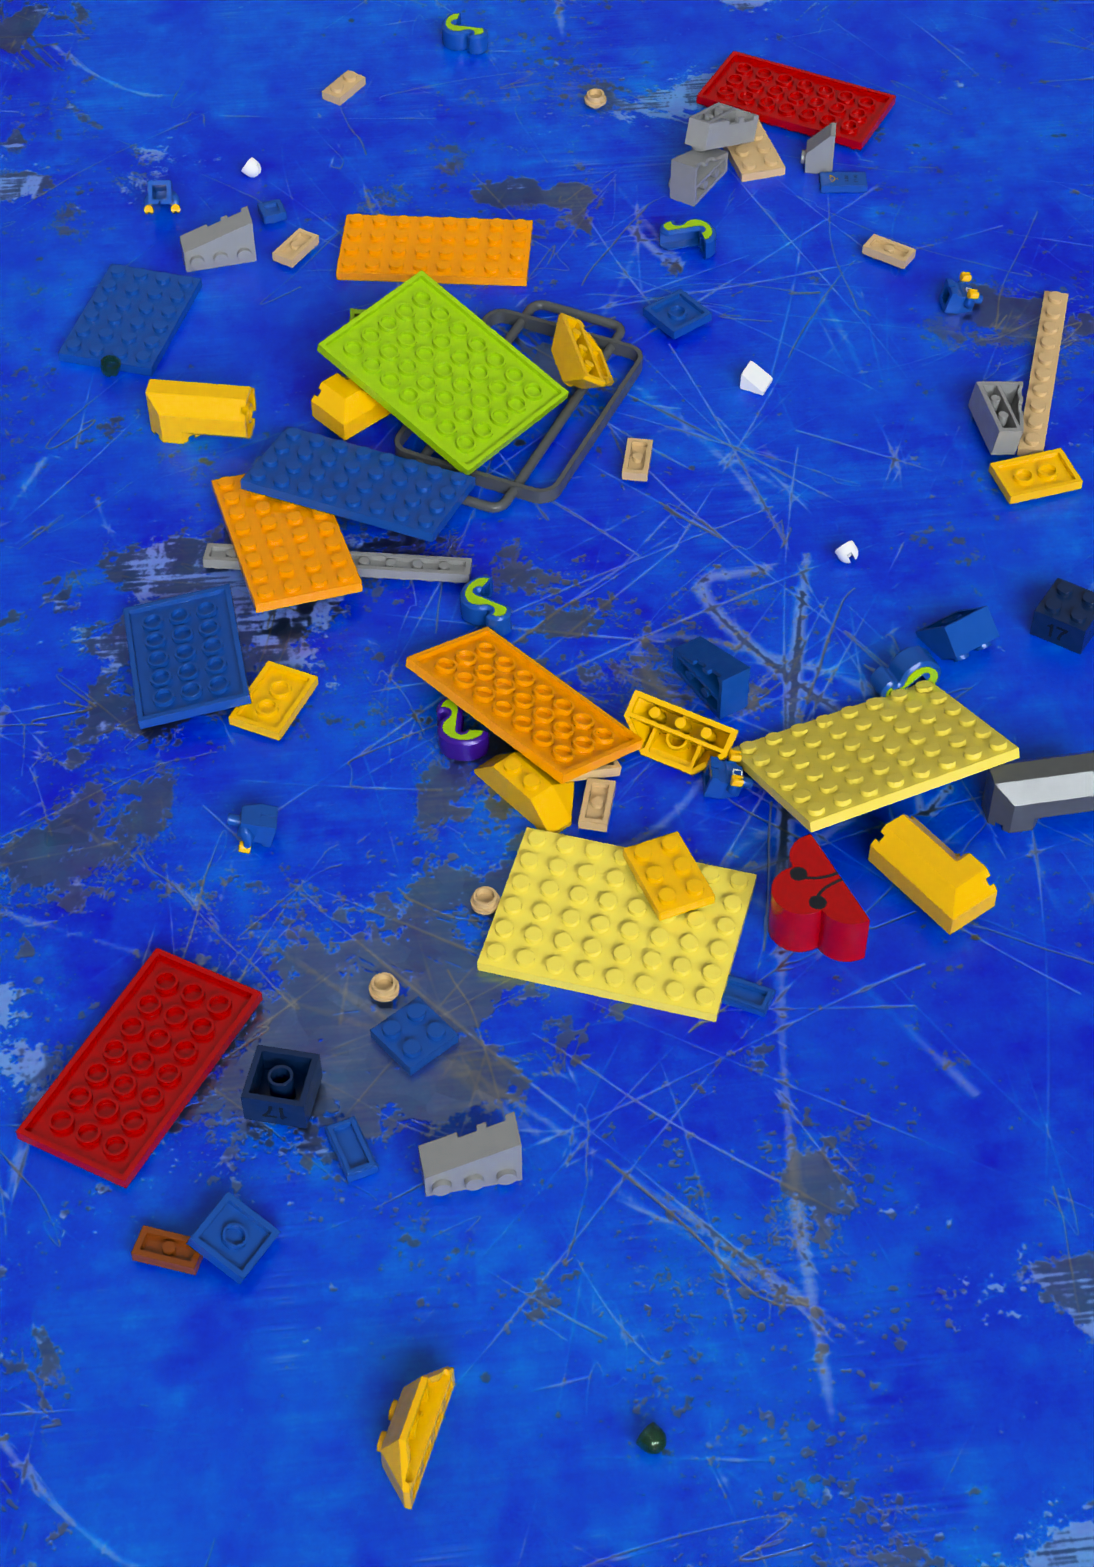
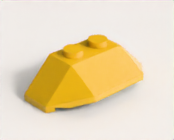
(578, 355)
(677, 735)
(530, 790)
(414, 1430)

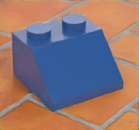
(960, 633)

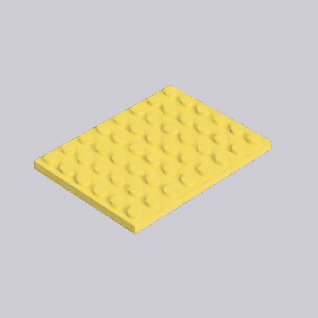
(873, 754)
(586, 927)

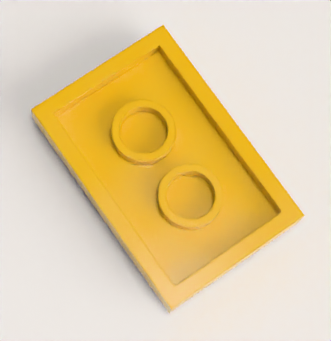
(1035, 476)
(276, 700)
(668, 875)

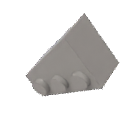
(720, 127)
(696, 174)
(220, 244)
(998, 414)
(472, 1160)

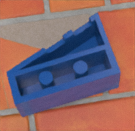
(713, 675)

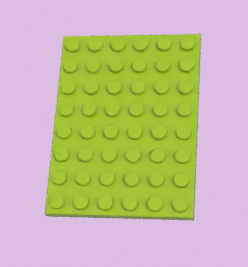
(443, 372)

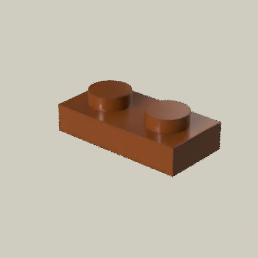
(166, 1250)

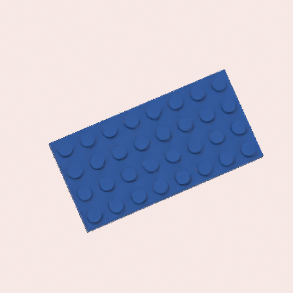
(359, 483)

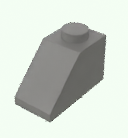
(820, 151)

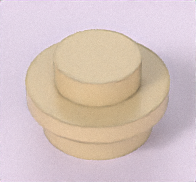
(595, 98)
(485, 900)
(384, 987)

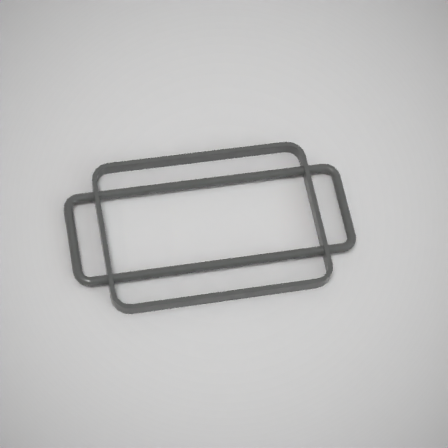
(517, 488)

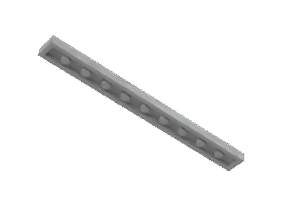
(371, 564)

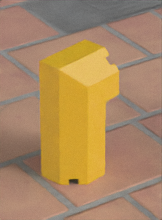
(345, 407)
(197, 408)
(934, 877)

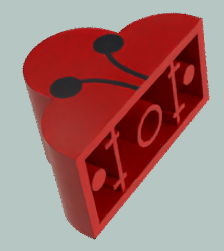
(815, 907)

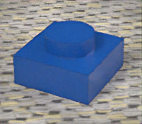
(272, 211)

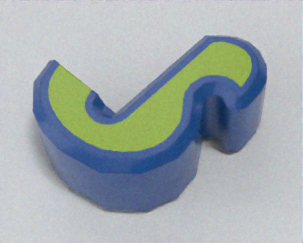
(463, 37)
(688, 234)
(481, 610)
(905, 670)

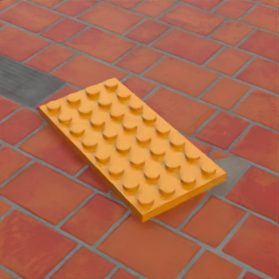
(442, 247)
(285, 548)
(524, 704)

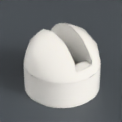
(251, 168)
(847, 550)

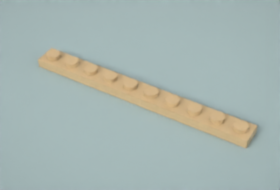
(1043, 373)

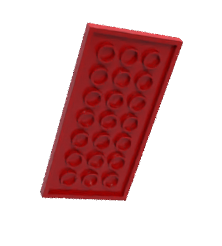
(797, 99)
(139, 1067)

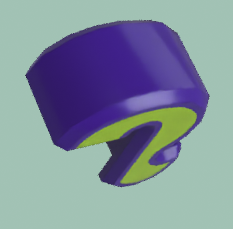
(452, 739)

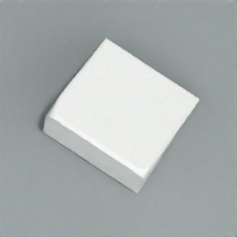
(755, 379)

